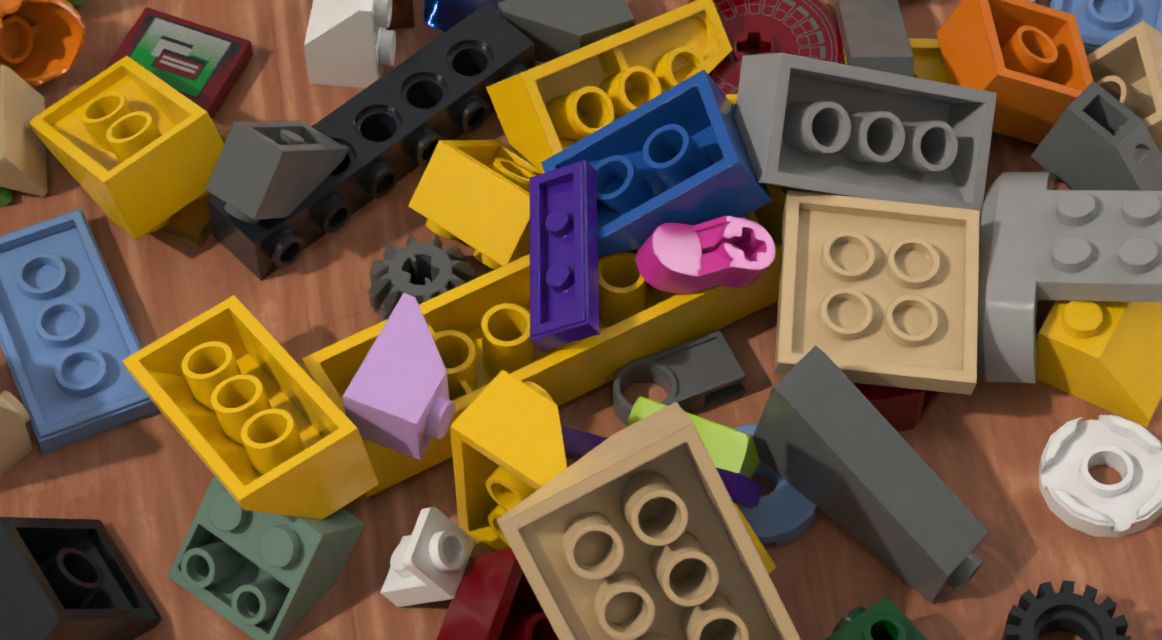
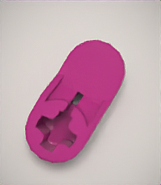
(705, 255)

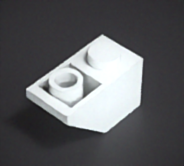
(349, 42)

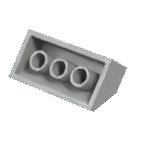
(864, 131)

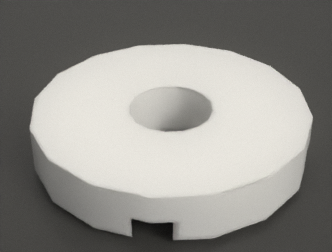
(1094, 506)

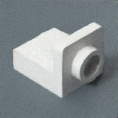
(428, 561)

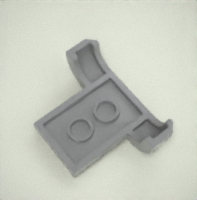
(1057, 248)

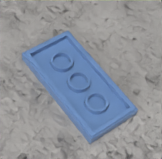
(66, 333)

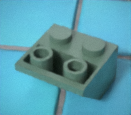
(259, 565)

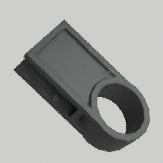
(691, 373)

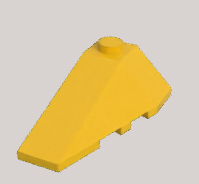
(602, 81)

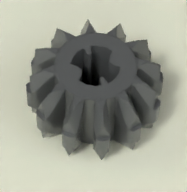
(416, 271)

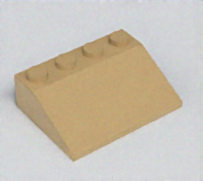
(645, 544)

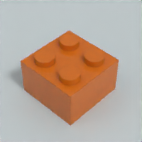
(1022, 54)

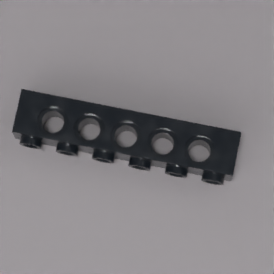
(388, 135)

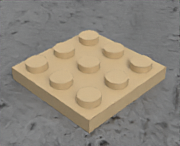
(880, 290)

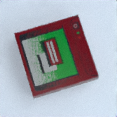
(187, 56)

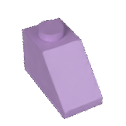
(401, 386)

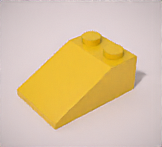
(132, 145)

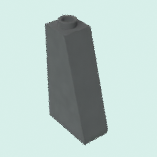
(867, 477)

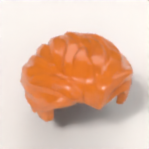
(40, 38)

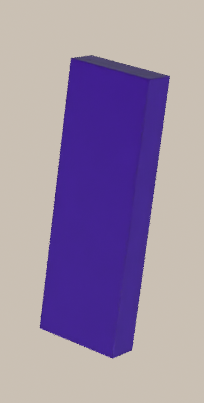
(564, 256)

